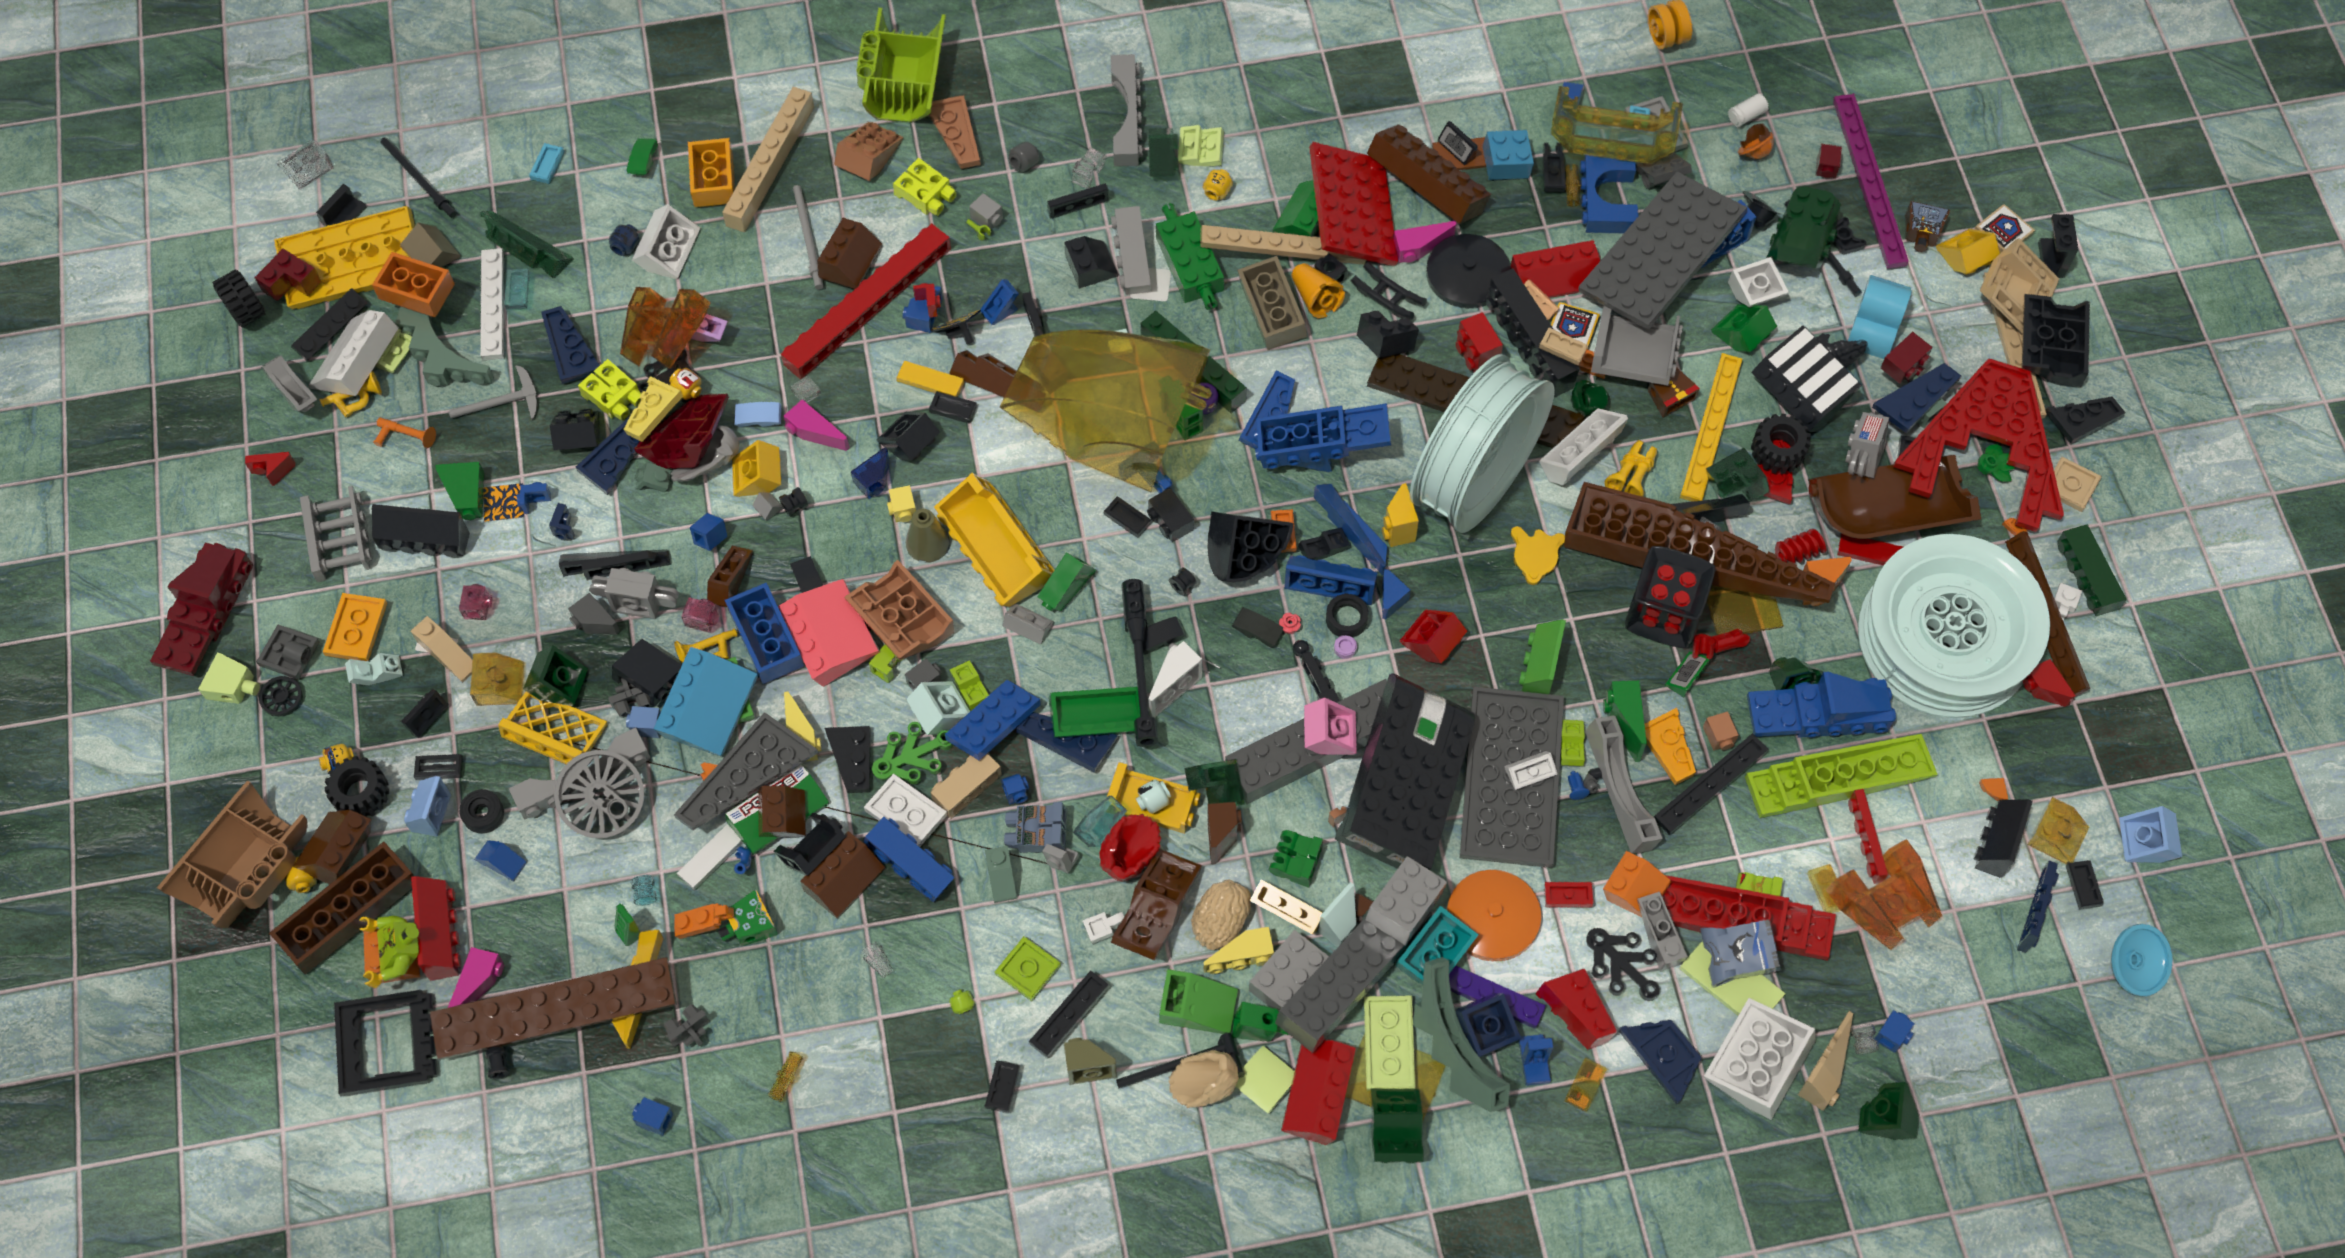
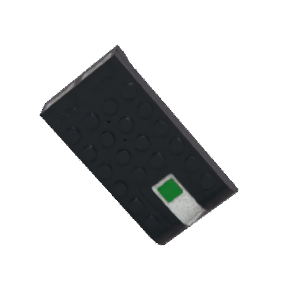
(1407, 775)

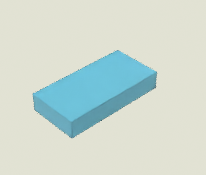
(546, 163)

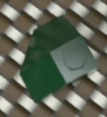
(1791, 672)
(1890, 1113)

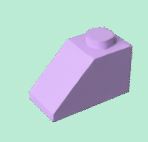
(710, 329)

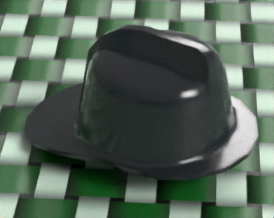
(1762, 211)

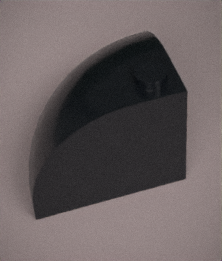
(1244, 545)

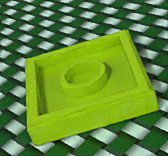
(1027, 968)

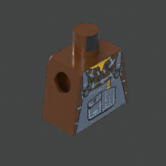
(1924, 224)

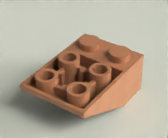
(867, 150)

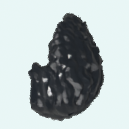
(1845, 351)

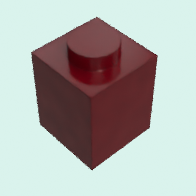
(1828, 161)

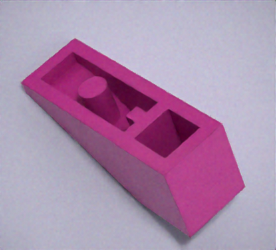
(1419, 241)
(813, 427)
(476, 976)

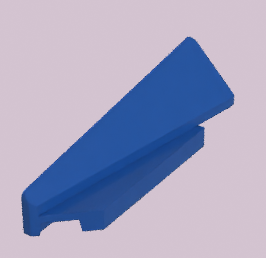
(1353, 526)

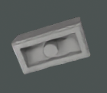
(1027, 623)

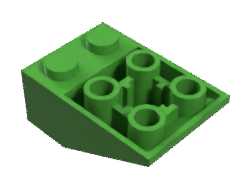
(1197, 1003)

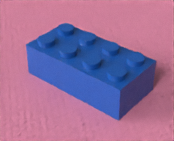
(764, 633)

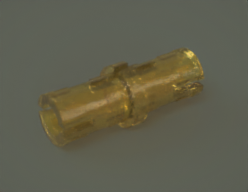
(1572, 185)
(785, 1076)

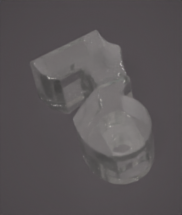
(1083, 169)

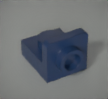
(560, 523)

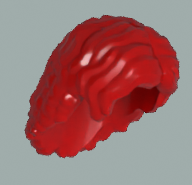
(1129, 846)

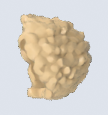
(1221, 914)
(1203, 1079)

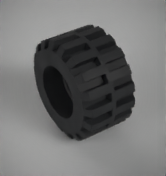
(239, 298)
(1785, 429)
(351, 772)

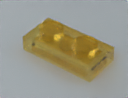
(1821, 879)

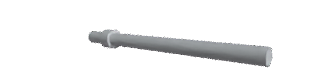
(813, 268)

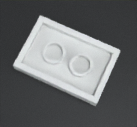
(907, 808)

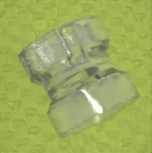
(1864, 1039)

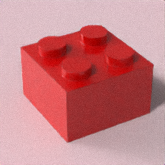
(1477, 341)

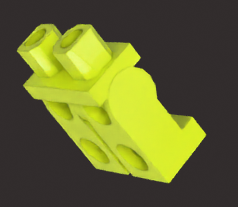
(924, 188)
(611, 390)

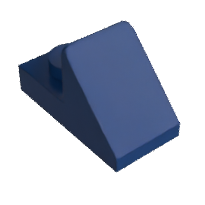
(1000, 302)

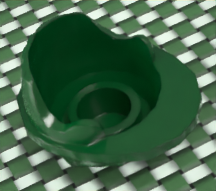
(1588, 397)

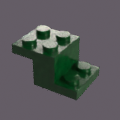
(1396, 1125)

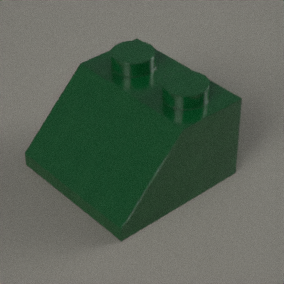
(555, 677)

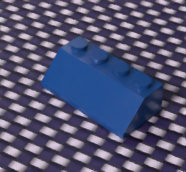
(1329, 578)

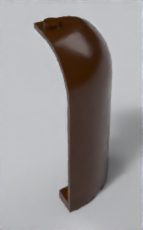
(1883, 505)

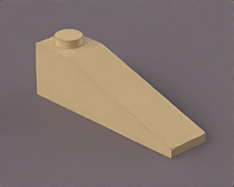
(1826, 1076)

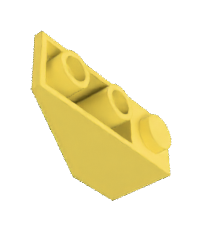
(1247, 949)

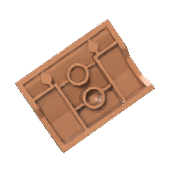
(901, 612)

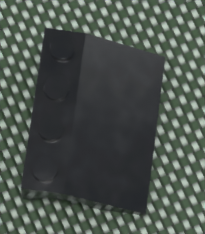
(2056, 340)

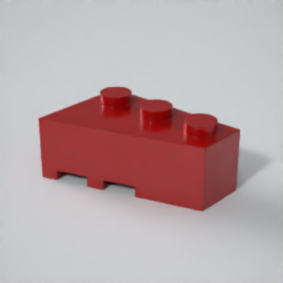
(1580, 1007)

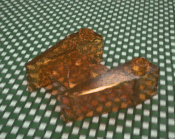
(659, 328)
(1893, 901)

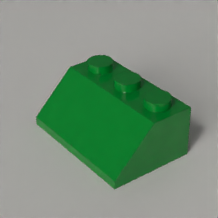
(1300, 213)

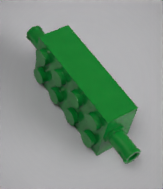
(1191, 265)

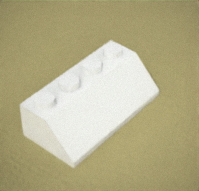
(1582, 445)

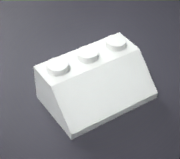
(666, 242)

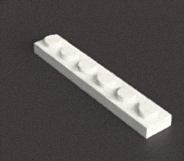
(492, 304)

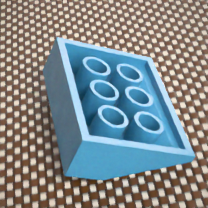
(705, 702)

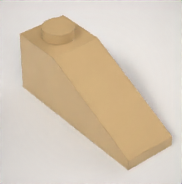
(443, 648)

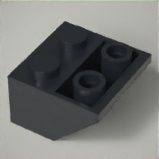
(575, 429)

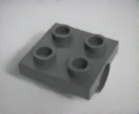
(1662, 170)
(287, 651)

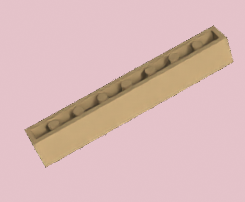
(768, 159)

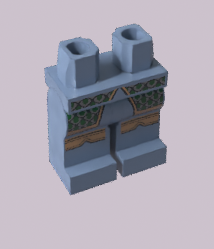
(1037, 827)

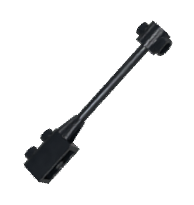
(1136, 622)

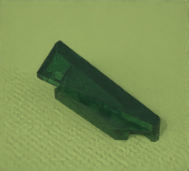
(525, 245)

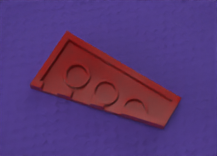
(1779, 484)

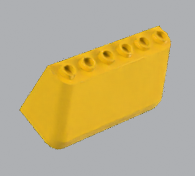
(994, 540)

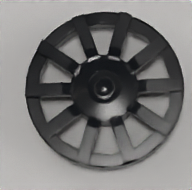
(280, 696)

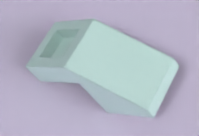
(379, 669)

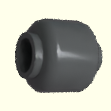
(1023, 156)

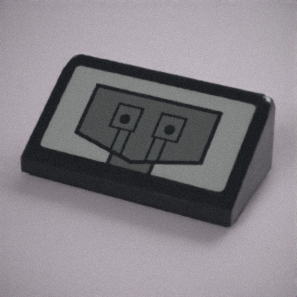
(1457, 143)

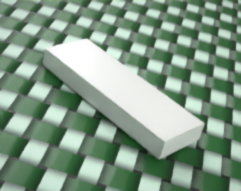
(710, 857)

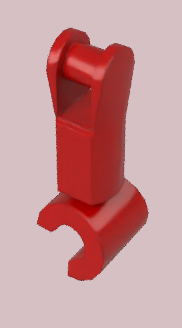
(1708, 645)

